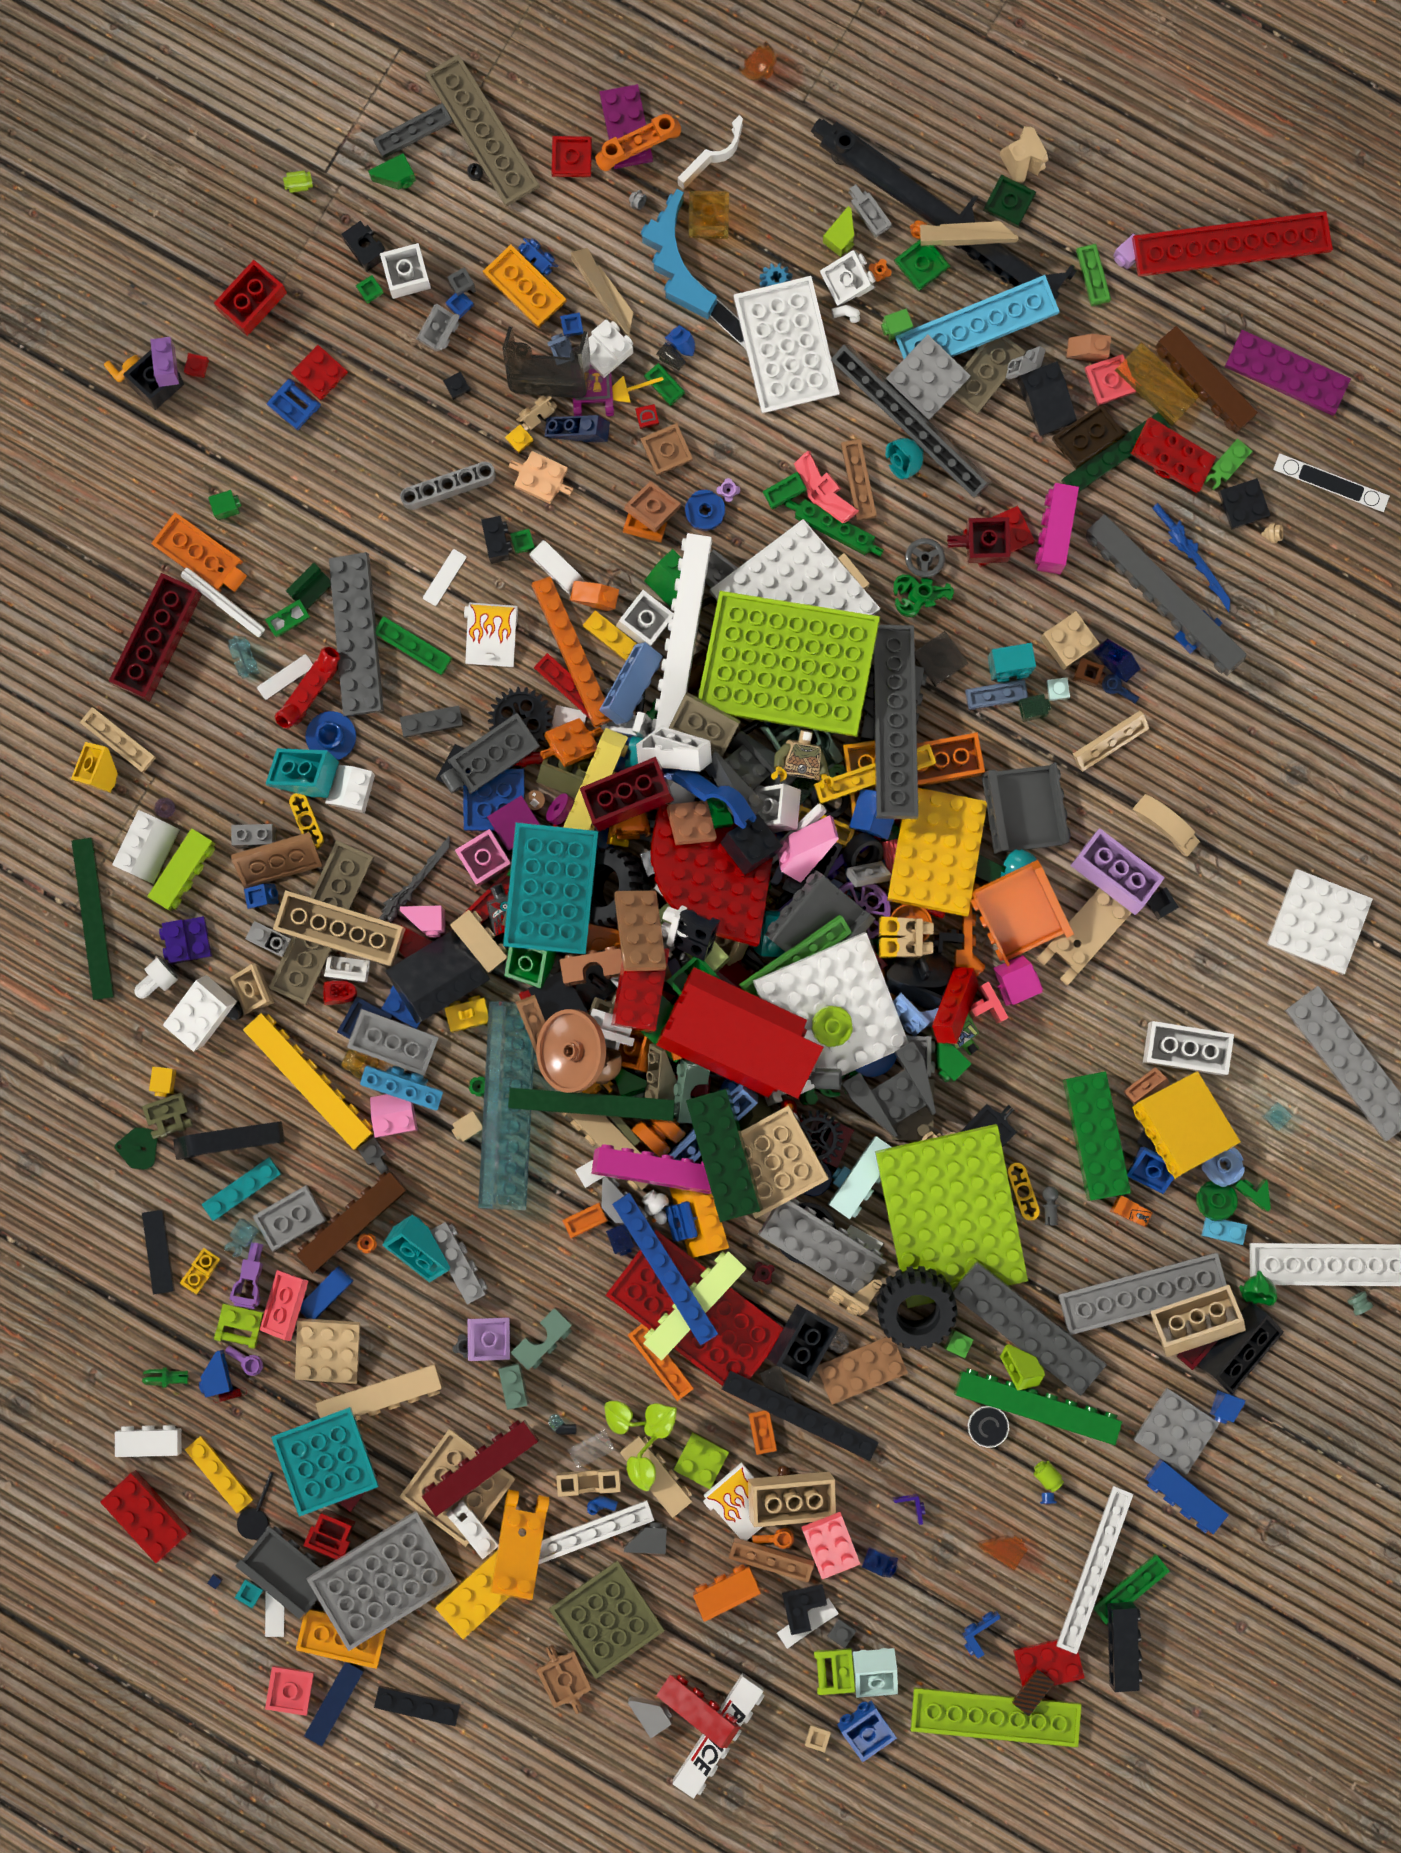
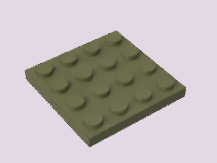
(606, 1619)

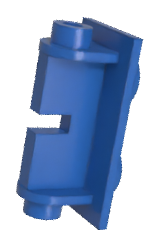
(544, 259)

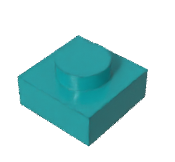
(249, 1593)

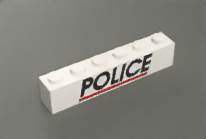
(706, 1753)

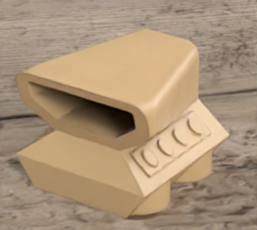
(1024, 155)

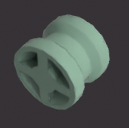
(1360, 1303)

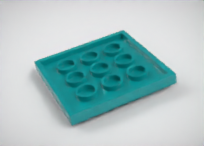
(325, 1461)

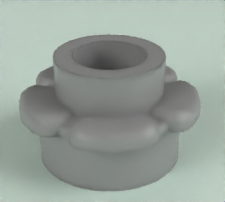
(637, 199)

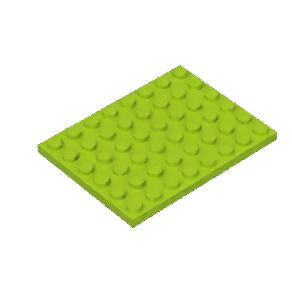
(789, 663)
(952, 1207)

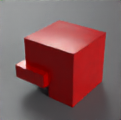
(330, 1534)

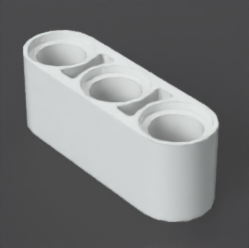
(555, 566)

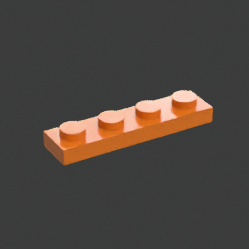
(665, 1369)

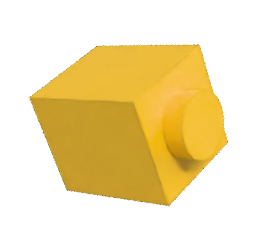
(162, 1081)

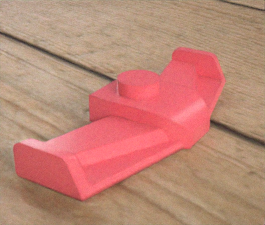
(823, 489)

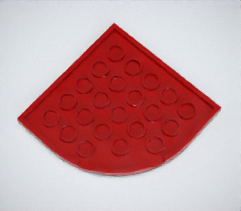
(710, 882)

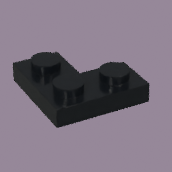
(797, 1604)

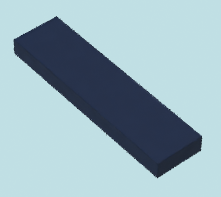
(333, 1703)

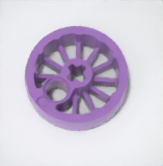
(881, 899)

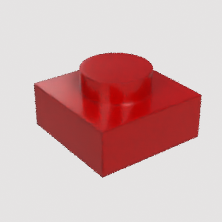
(196, 365)

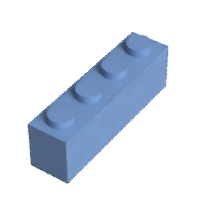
(631, 683)

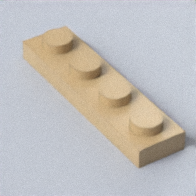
(117, 740)
(1111, 741)

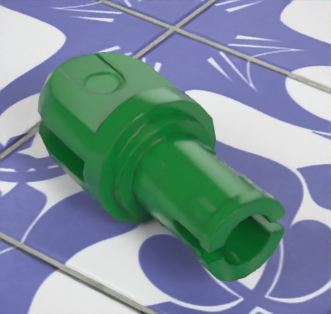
(164, 1377)

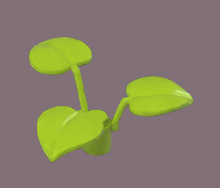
(658, 1424)

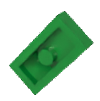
(1259, 1196)

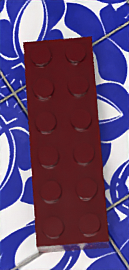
(155, 637)

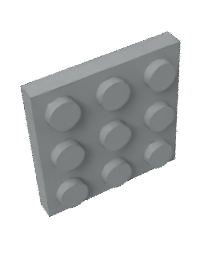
(928, 377)
(1176, 1431)

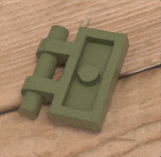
(166, 1109)

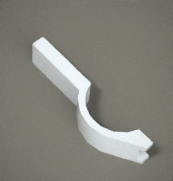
(708, 157)

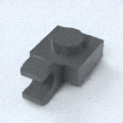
(373, 1153)

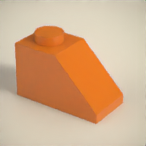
(594, 595)

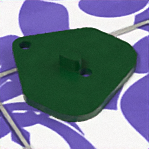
(132, 1147)

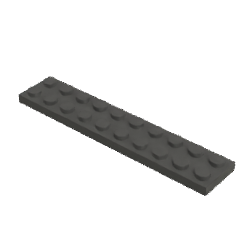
(895, 723)

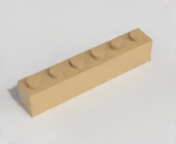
(602, 1131)
(385, 1393)

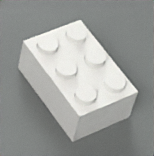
(199, 1013)

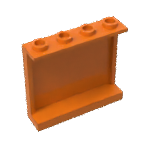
(1020, 911)

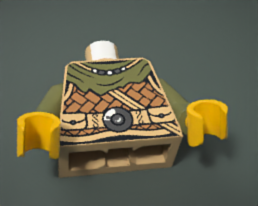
(802, 760)

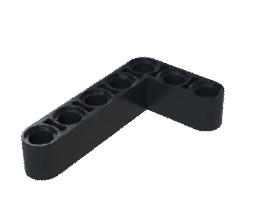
(228, 1139)

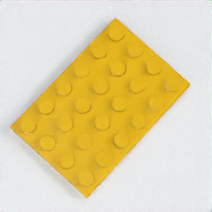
(938, 853)

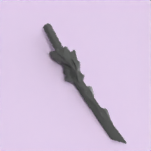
(400, 898)

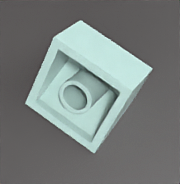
(875, 1672)

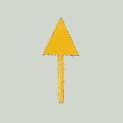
(620, 390)

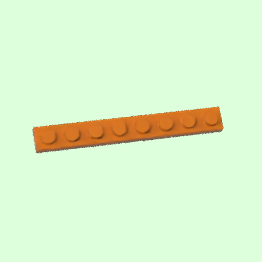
(571, 649)

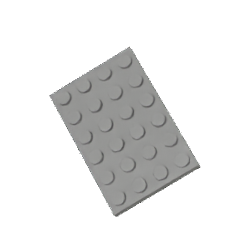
(381, 1580)

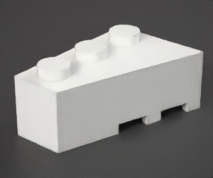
(675, 750)

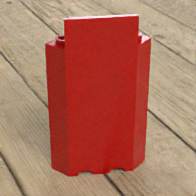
(739, 1036)

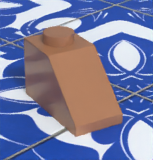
(1089, 347)

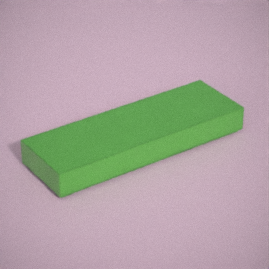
(1093, 274)

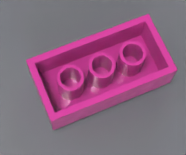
(1057, 528)

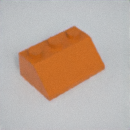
(726, 1592)

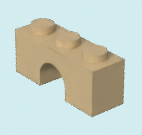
(588, 1481)

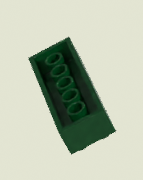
(724, 1155)

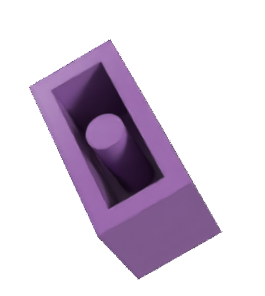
(164, 361)

